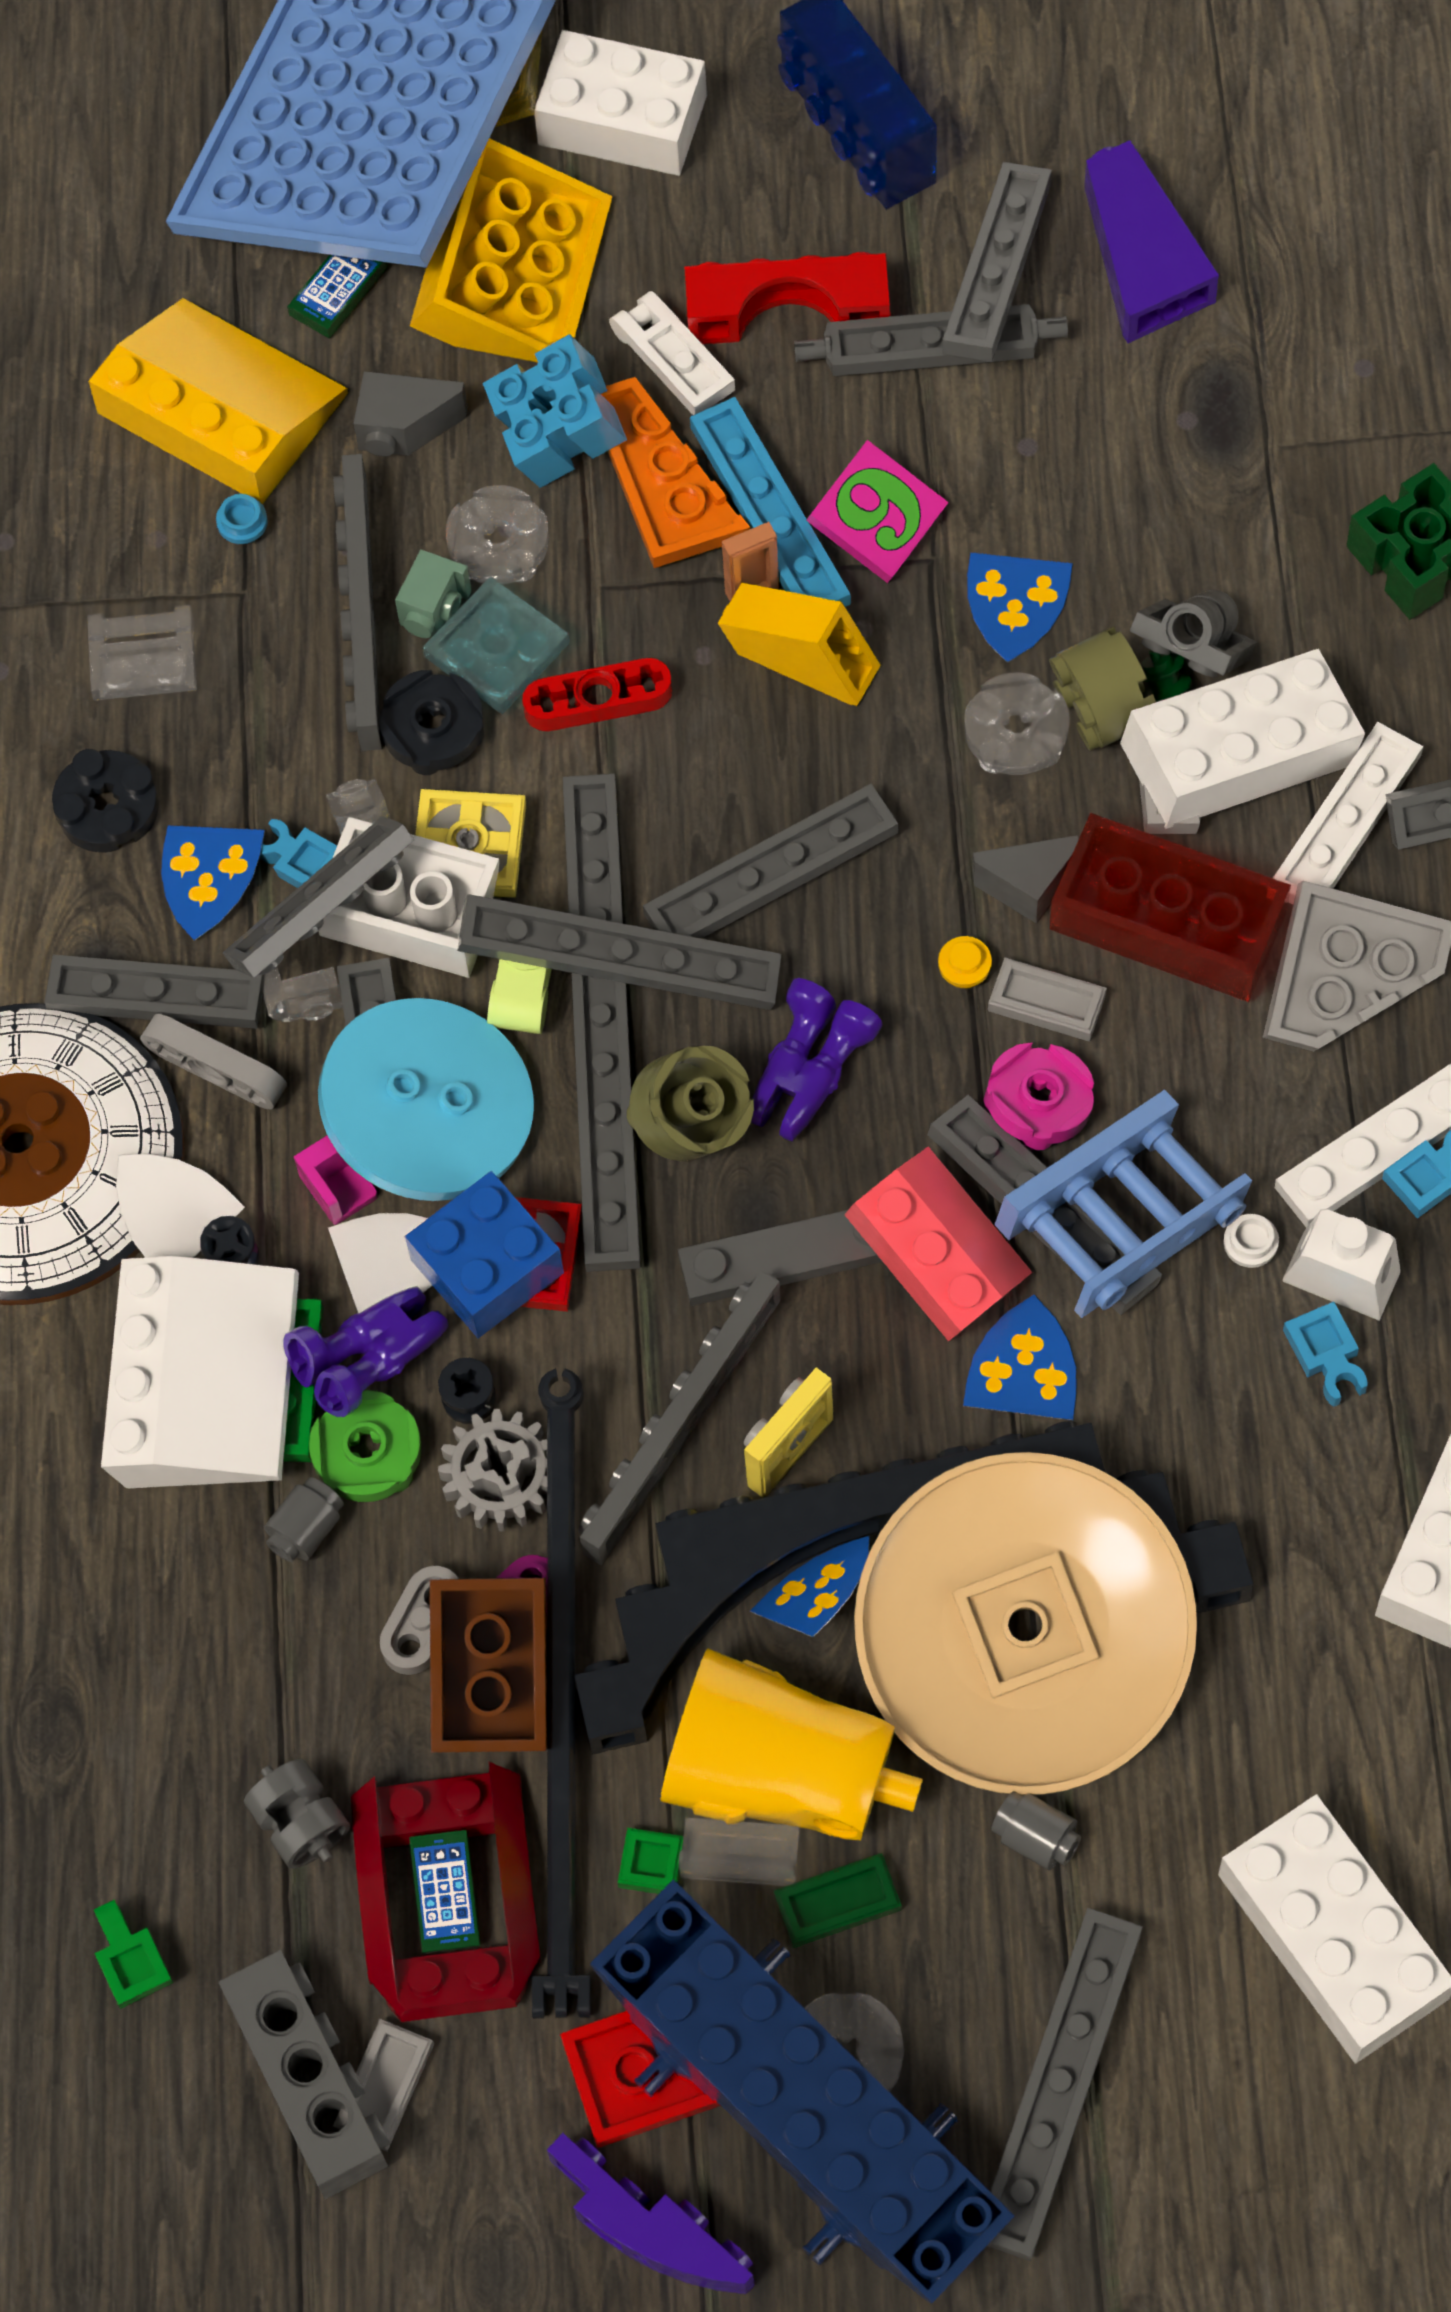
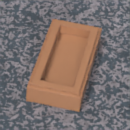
(751, 559)

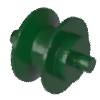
(1163, 676)

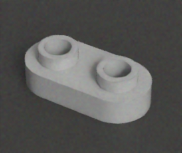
(411, 1622)

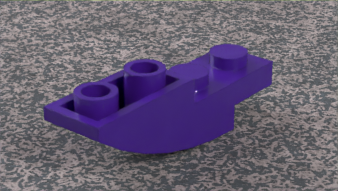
(665, 2239)

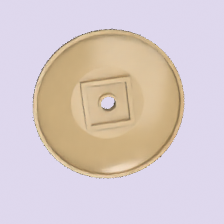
(1040, 1540)

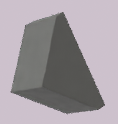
(1024, 874)

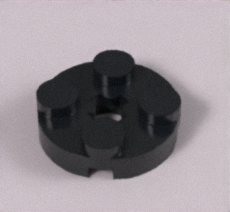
(438, 747)
(100, 772)

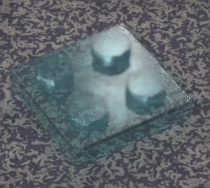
(496, 644)

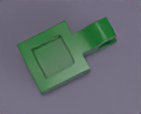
(131, 1961)

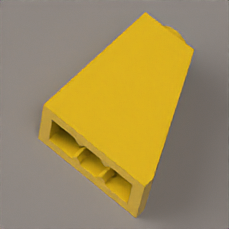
(801, 639)

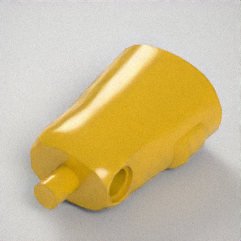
(779, 1754)

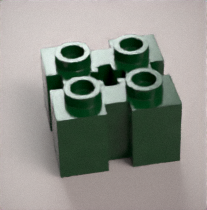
(1408, 540)

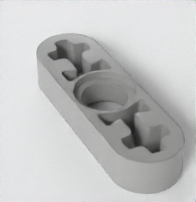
(213, 1061)

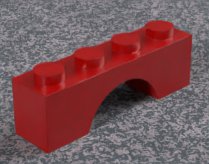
(730, 295)

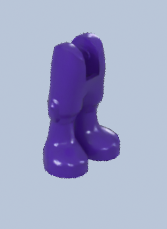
(815, 1078)
(379, 1332)

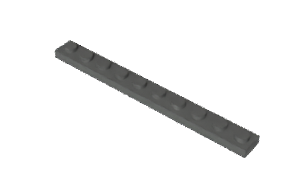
(601, 1034)

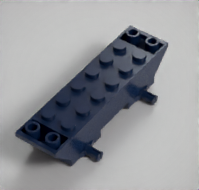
(799, 2095)

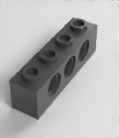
(334, 2158)

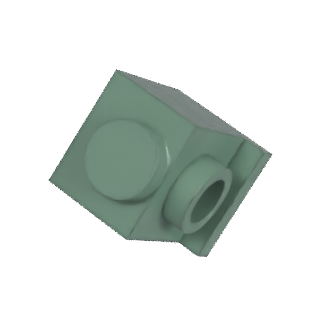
(431, 593)

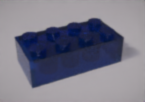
(858, 99)

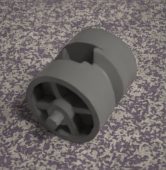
(292, 1807)

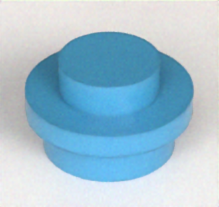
(241, 519)

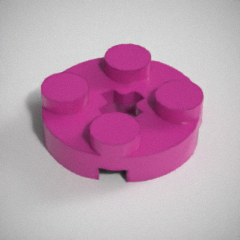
(1035, 1120)

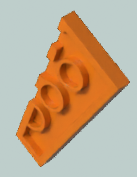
(664, 485)

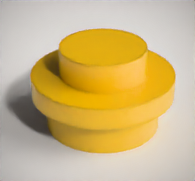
(964, 962)

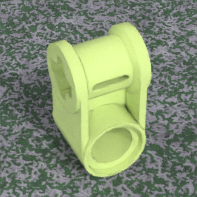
(519, 997)

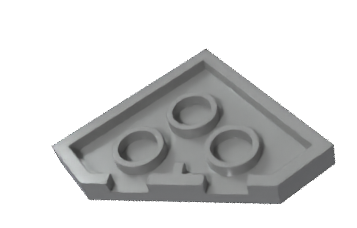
(1348, 963)

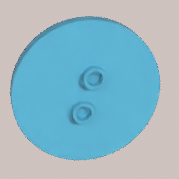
(425, 1098)

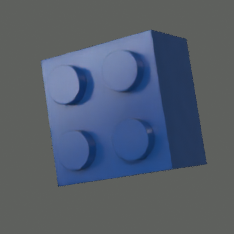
(484, 1254)

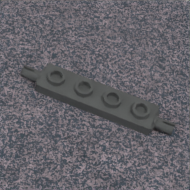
(917, 342)

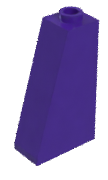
(1145, 245)

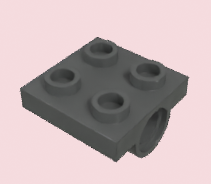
(1176, 629)

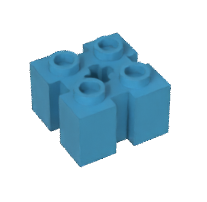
(554, 411)

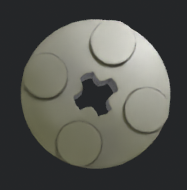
(1102, 684)
(694, 1127)

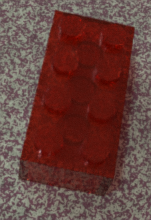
(1169, 907)

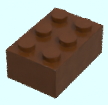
(488, 1665)

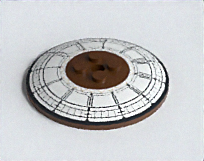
(85, 1100)

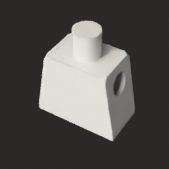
(1346, 1263)

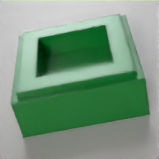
(649, 1860)

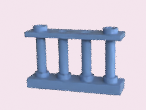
(1112, 1155)

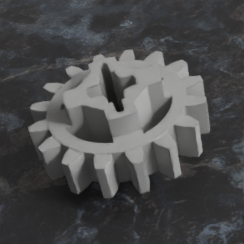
(481, 1481)

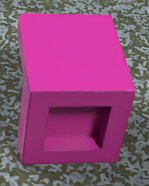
(332, 1181)

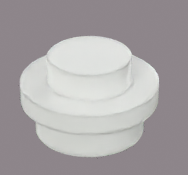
(1251, 1241)

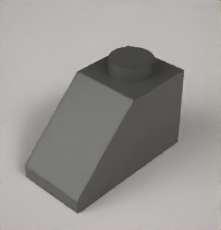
(405, 412)

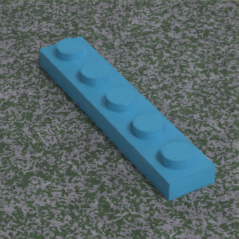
(764, 497)

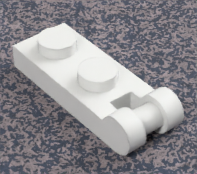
(673, 353)

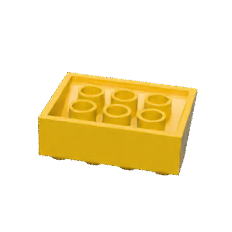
(512, 258)
(215, 397)

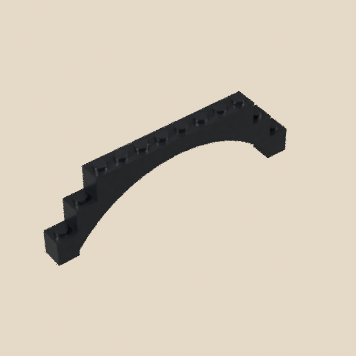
(732, 1551)

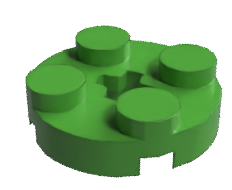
(387, 1469)

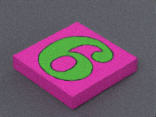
(877, 511)

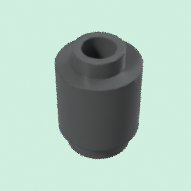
(303, 1520)
(1036, 1830)

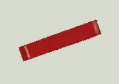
(585, 713)

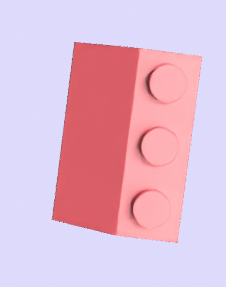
(937, 1243)

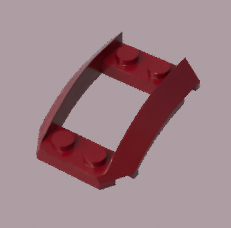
(455, 1980)

